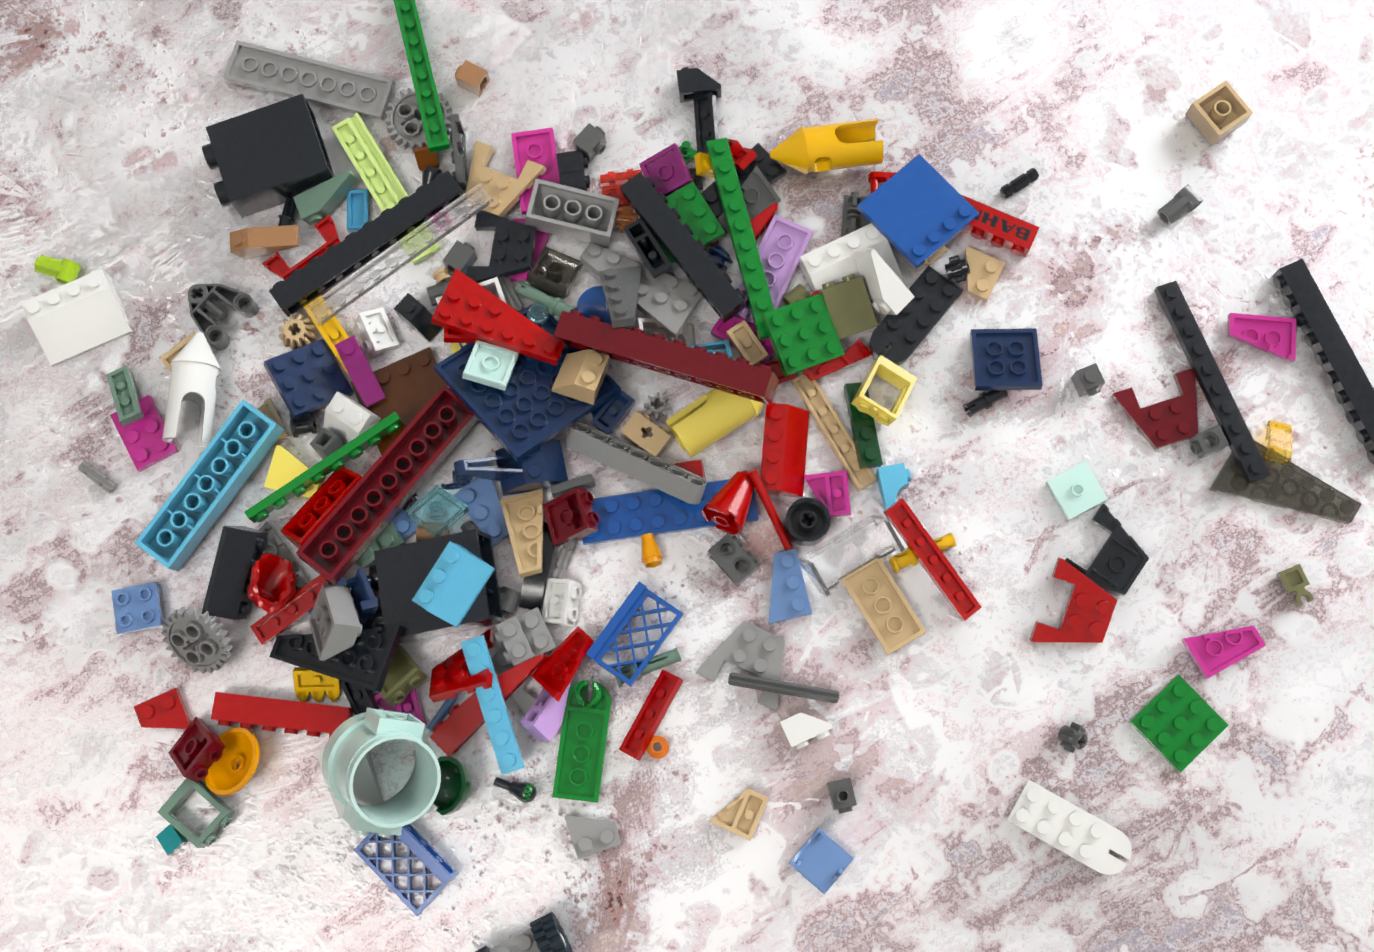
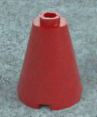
(731, 504)

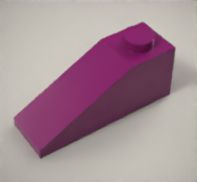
(360, 371)

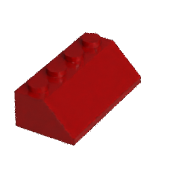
(784, 450)
(319, 506)

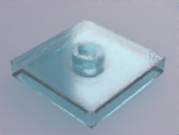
(437, 511)

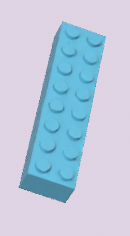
(209, 486)

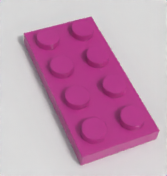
(539, 148)

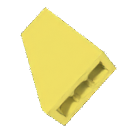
(285, 468)

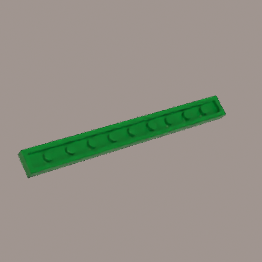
(422, 75)
(740, 232)

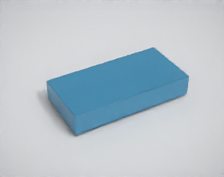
(357, 209)

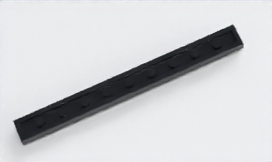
(1212, 382)

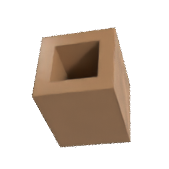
(472, 78)

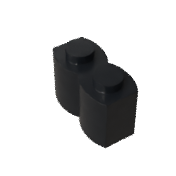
(572, 169)

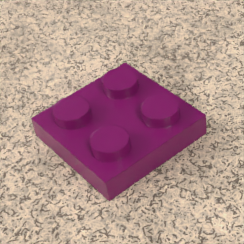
(667, 170)

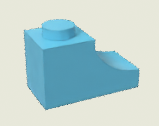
(891, 481)

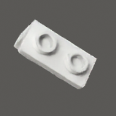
(375, 332)
(561, 601)

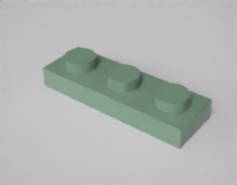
(125, 396)

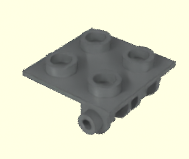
(851, 217)

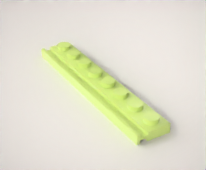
(373, 168)

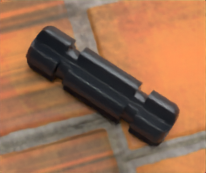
(1019, 183)

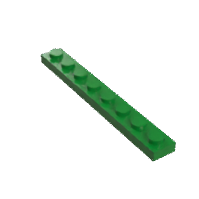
(318, 472)

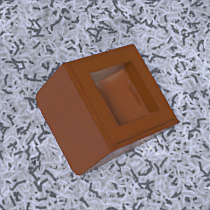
(425, 158)

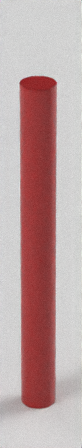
(770, 509)

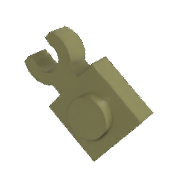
(1294, 581)

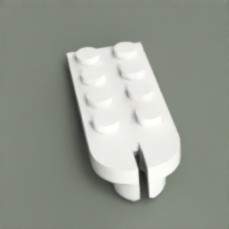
(1070, 829)

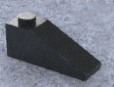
(647, 248)

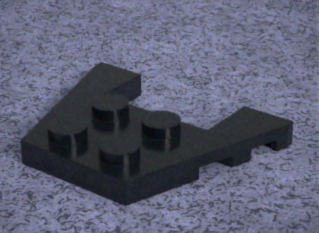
(511, 248)
(1118, 559)

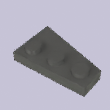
(459, 151)
(757, 196)

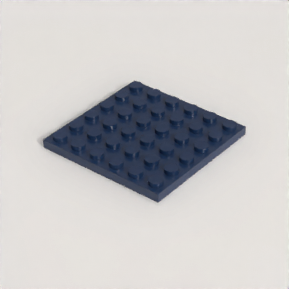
(528, 409)

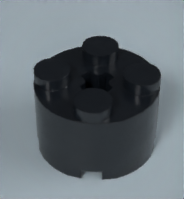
(812, 510)

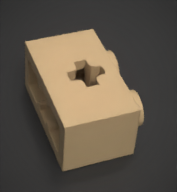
(642, 423)

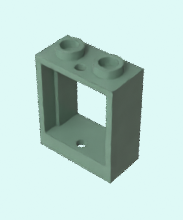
(180, 796)

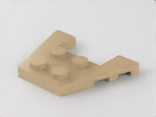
(501, 187)

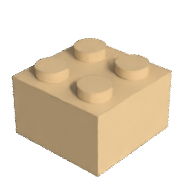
(1219, 113)

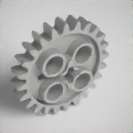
(395, 119)
(186, 627)

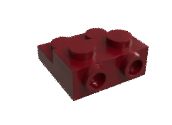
(571, 516)
(196, 750)

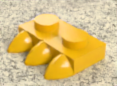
(316, 683)

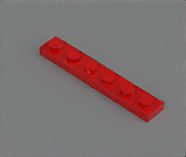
(932, 559)

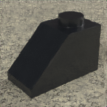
(695, 82)
(417, 317)

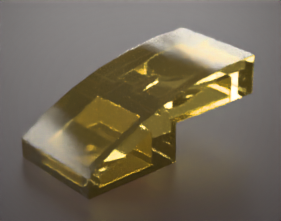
(1279, 442)

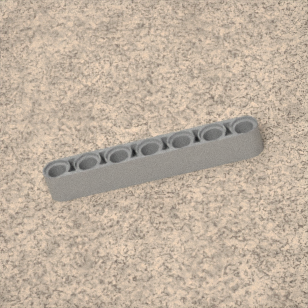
(636, 463)

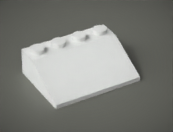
(838, 260)
(77, 317)

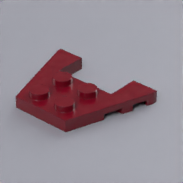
(1167, 420)

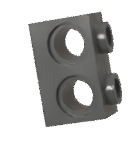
(728, 563)

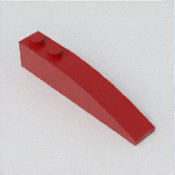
(468, 717)

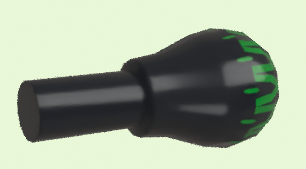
(522, 791)

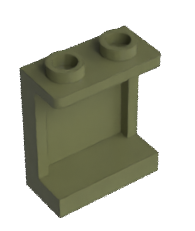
(849, 305)
(401, 678)

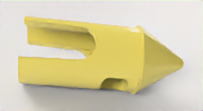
(710, 419)

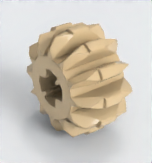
(292, 326)

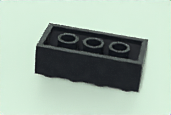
(231, 572)

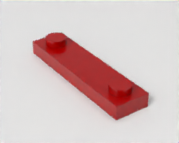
(297, 607)
(651, 715)

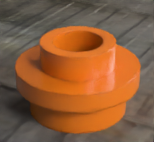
(663, 752)

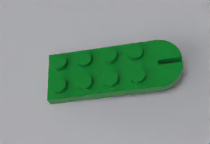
(582, 743)

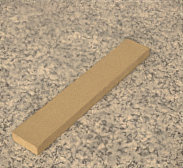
(833, 430)

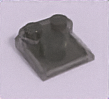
(554, 273)

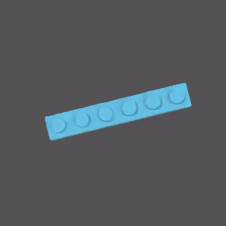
(493, 707)

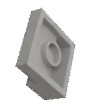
(524, 637)

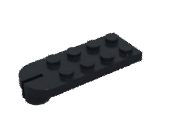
(908, 329)

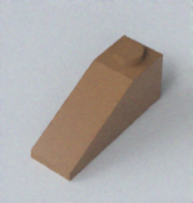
(261, 241)

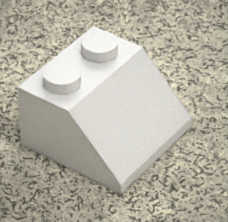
(348, 417)

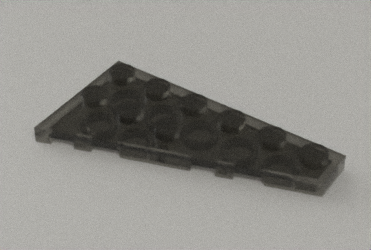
(1287, 488)

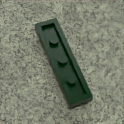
(863, 431)

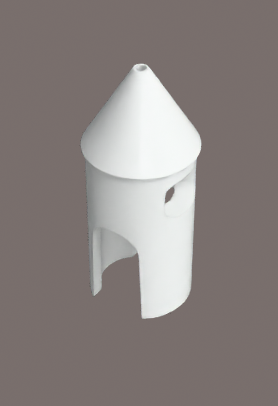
(194, 380)

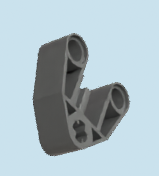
(208, 302)

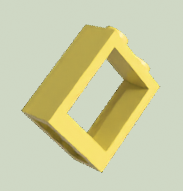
(894, 375)

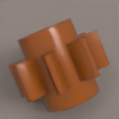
(625, 217)

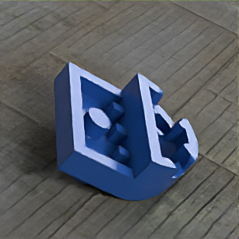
(593, 303)

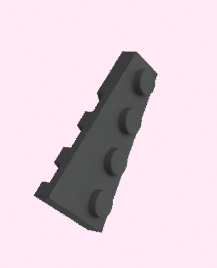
(621, 294)

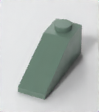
(324, 198)

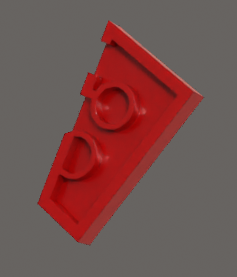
(563, 663)

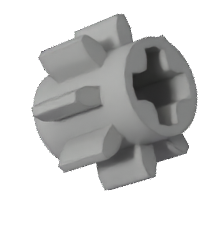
(652, 404)

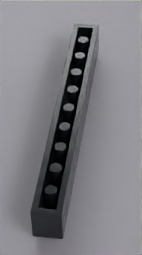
(365, 244)
(1330, 348)

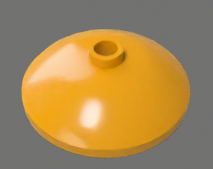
(237, 762)

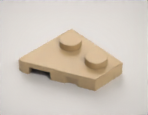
(983, 273)
(742, 814)

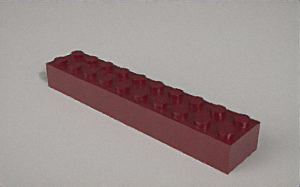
(668, 357)
(387, 486)

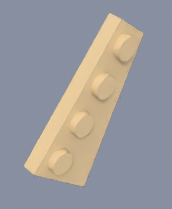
(525, 528)

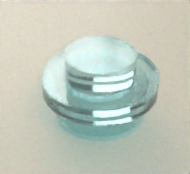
(537, 313)

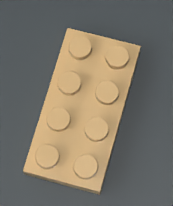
(883, 606)

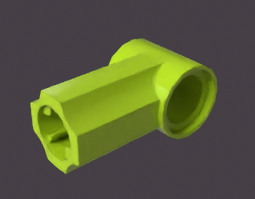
(62, 271)

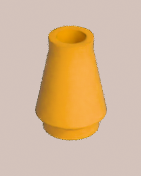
(650, 552)

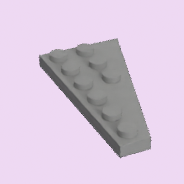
(664, 299)

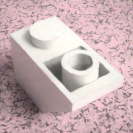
(802, 728)

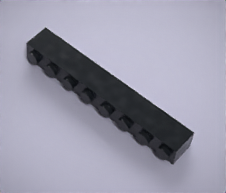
(682, 247)

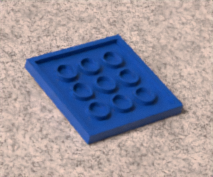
(917, 211)

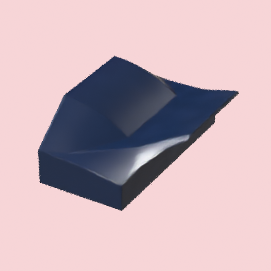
(613, 412)

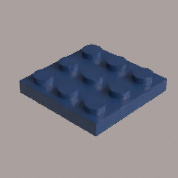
(1006, 359)
(307, 378)

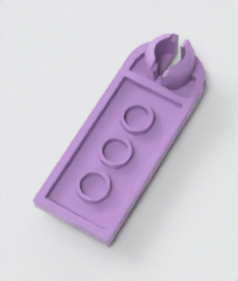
(780, 257)

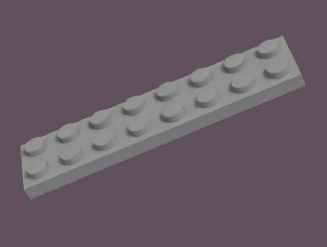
(316, 80)

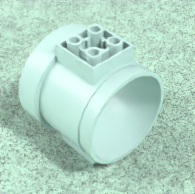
(347, 748)

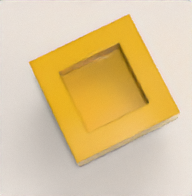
(703, 165)

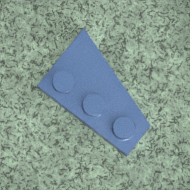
(484, 508)
(788, 589)

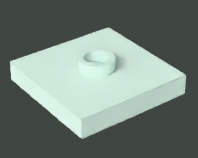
(490, 365)
(1076, 490)

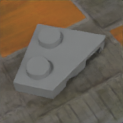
(592, 835)

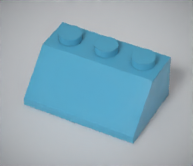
(453, 584)

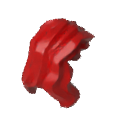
(271, 583)

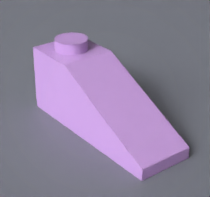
(545, 716)

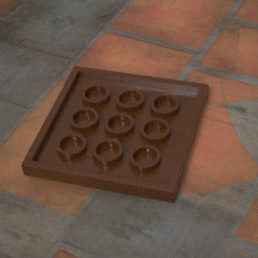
(407, 387)

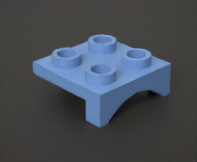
(137, 608)
(821, 860)

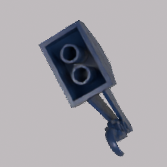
(535, 471)

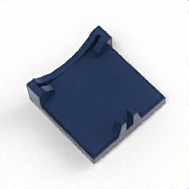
(364, 598)

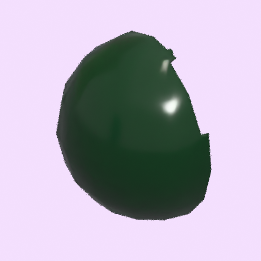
(454, 785)

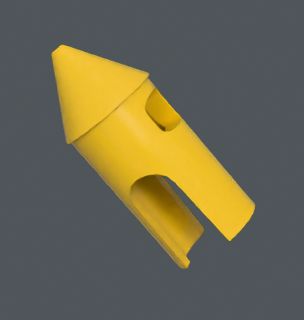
(831, 147)

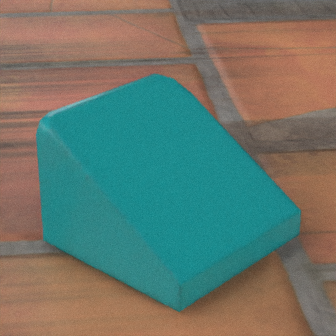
(171, 839)

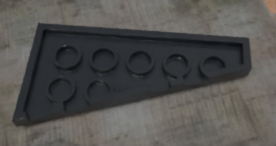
(362, 664)

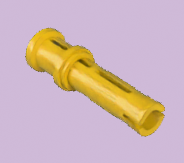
(907, 558)

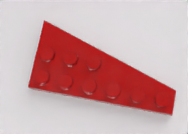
(482, 315)

